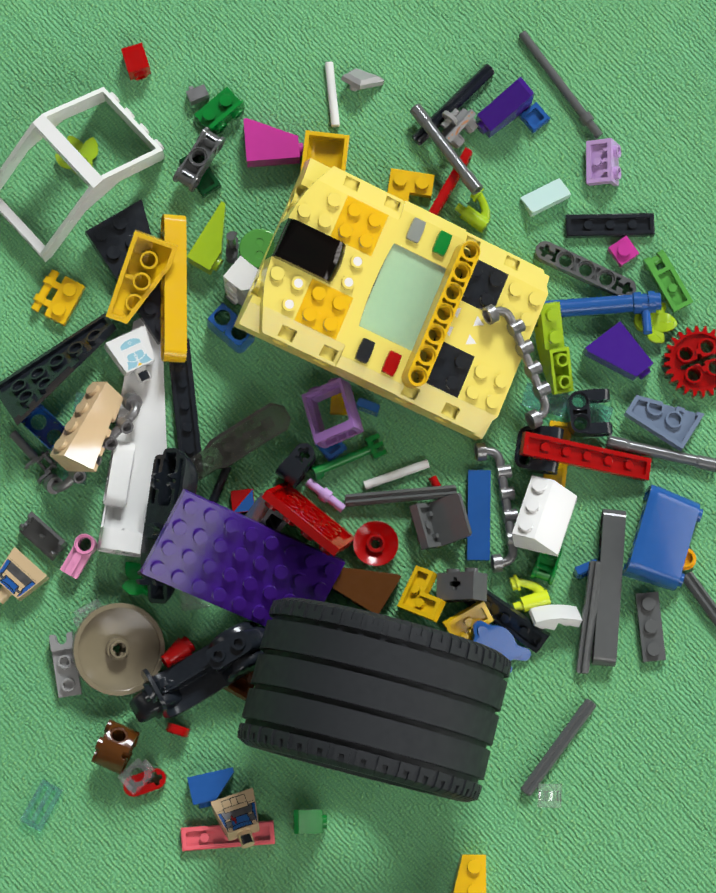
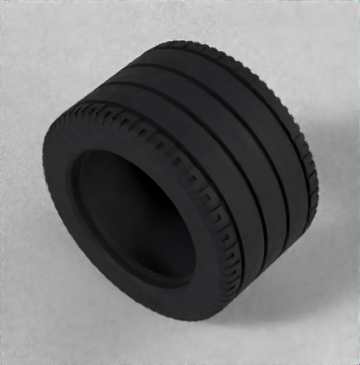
(375, 697)

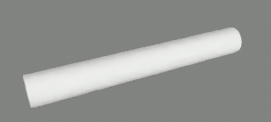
(332, 95)
(396, 474)

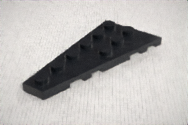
(112, 241)
(39, 378)

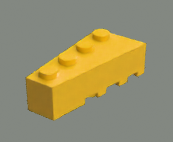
(470, 874)

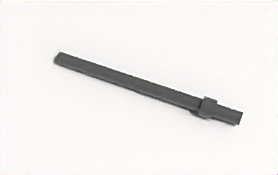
(585, 117)

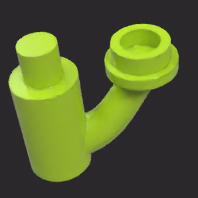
(471, 216)

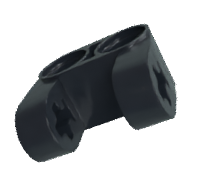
(574, 413)
(538, 465)
(292, 469)

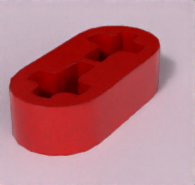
(148, 787)

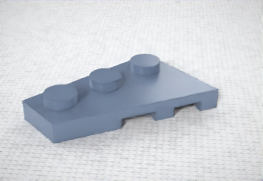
(666, 422)

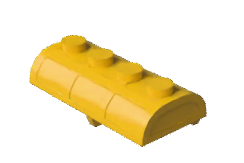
(326, 148)

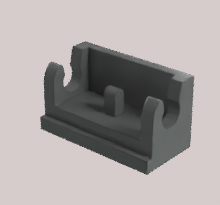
(42, 536)

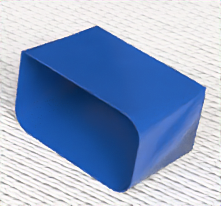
(219, 329)
(50, 425)

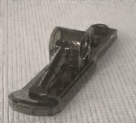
(242, 439)

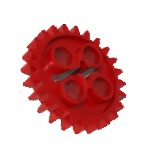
(691, 343)

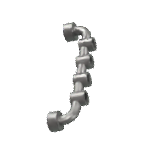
(523, 348)
(132, 403)
(505, 494)

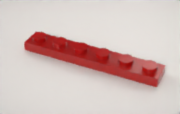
(585, 456)

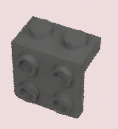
(440, 521)

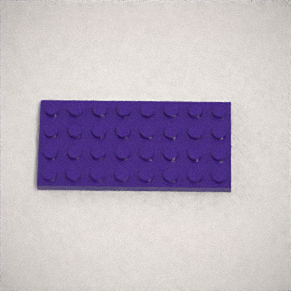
(236, 560)

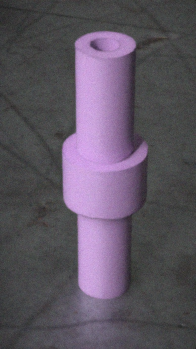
(325, 495)

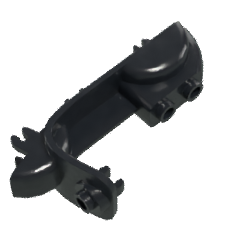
(169, 477)
(199, 675)

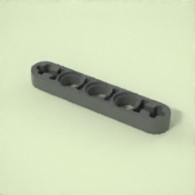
(577, 261)

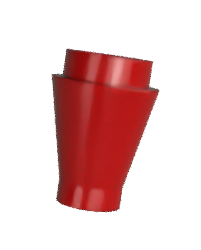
(178, 651)

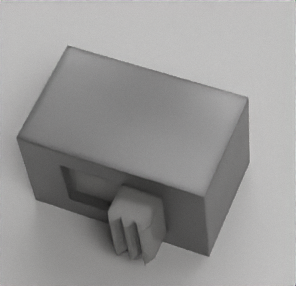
(197, 94)

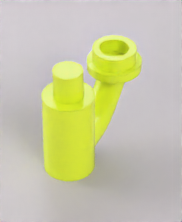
(538, 598)

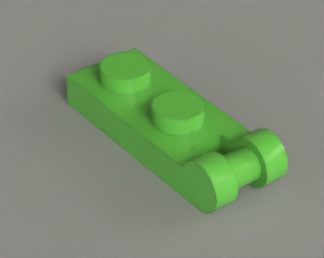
(668, 282)

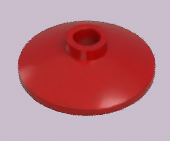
(378, 532)

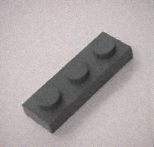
(650, 627)

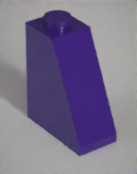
(505, 108)
(620, 353)

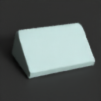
(545, 197)

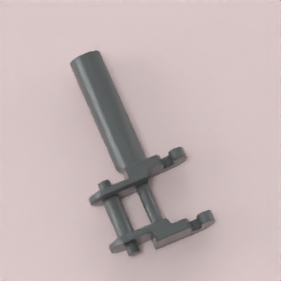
(232, 247)
(33, 456)

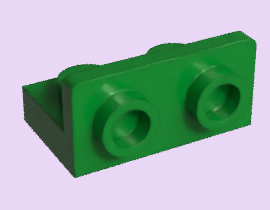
(220, 111)

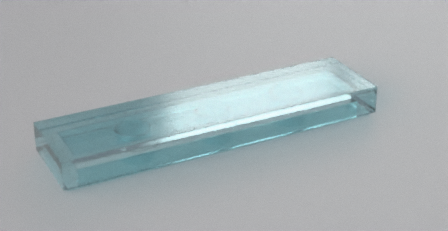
(558, 403)

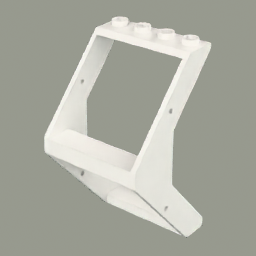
(97, 184)

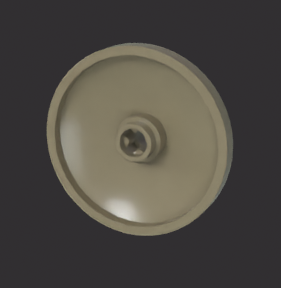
(139, 644)

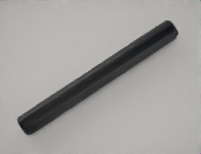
(456, 101)

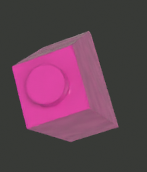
(270, 145)

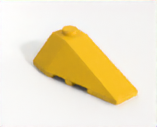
(142, 270)

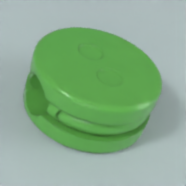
(254, 246)

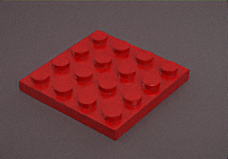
(309, 518)

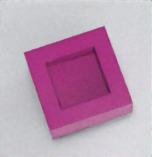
(623, 251)

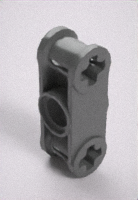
(207, 145)

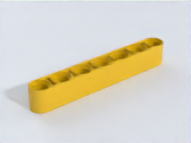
(174, 292)
(448, 306)

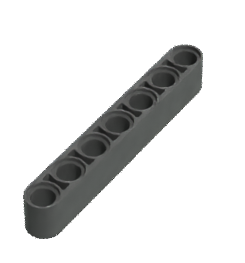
(608, 608)

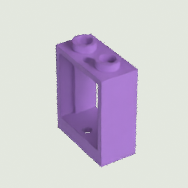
(340, 432)

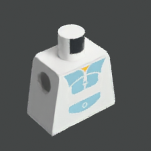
(132, 353)

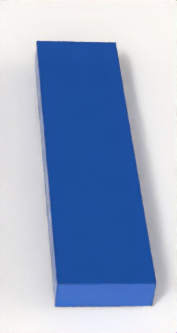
(479, 514)

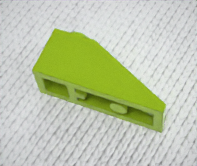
(208, 248)

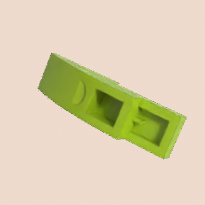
(551, 349)

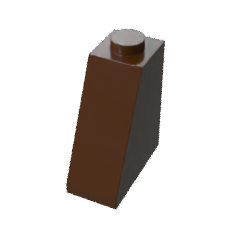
(366, 588)

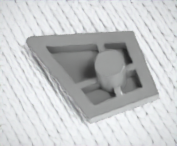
(360, 79)

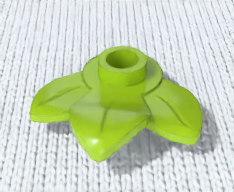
(88, 150)
(660, 322)

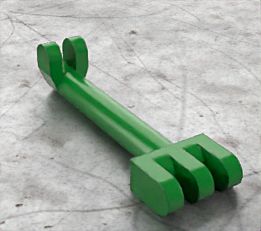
(370, 448)

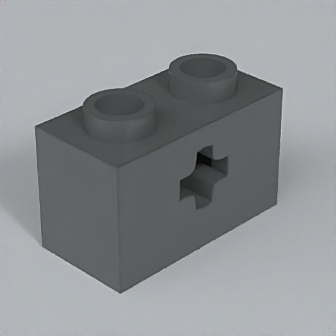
(462, 586)

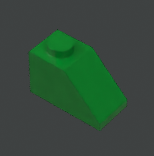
(309, 821)

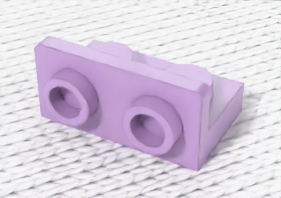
(603, 162)

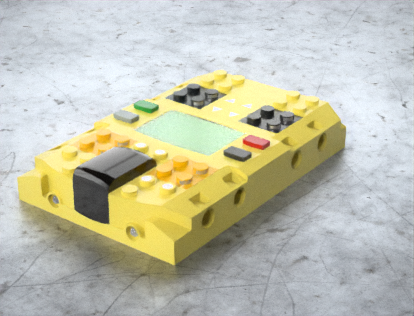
(355, 283)

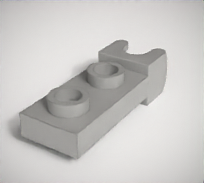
(65, 671)

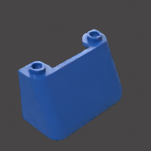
(662, 538)

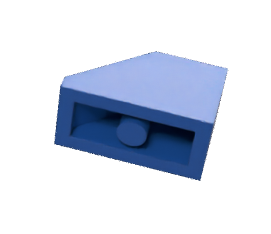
(208, 786)

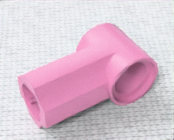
(77, 557)

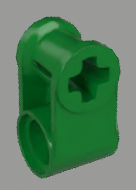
(546, 564)

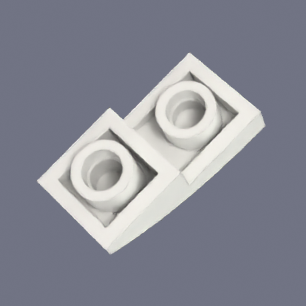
(550, 615)

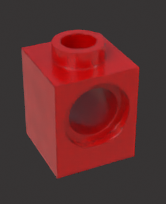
(136, 61)

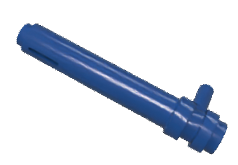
(636, 303)

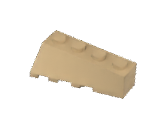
(87, 429)

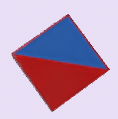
(242, 500)

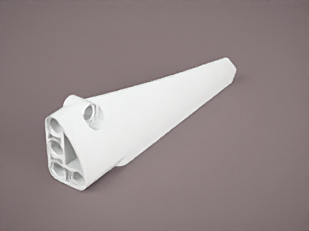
(133, 461)

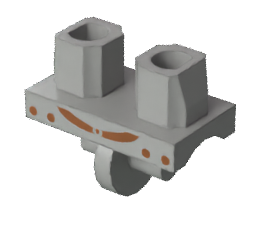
(455, 122)

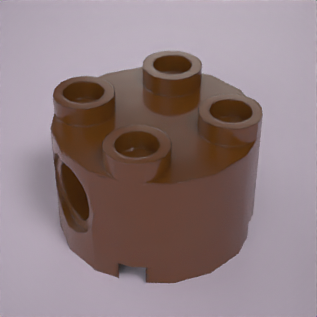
(115, 747)

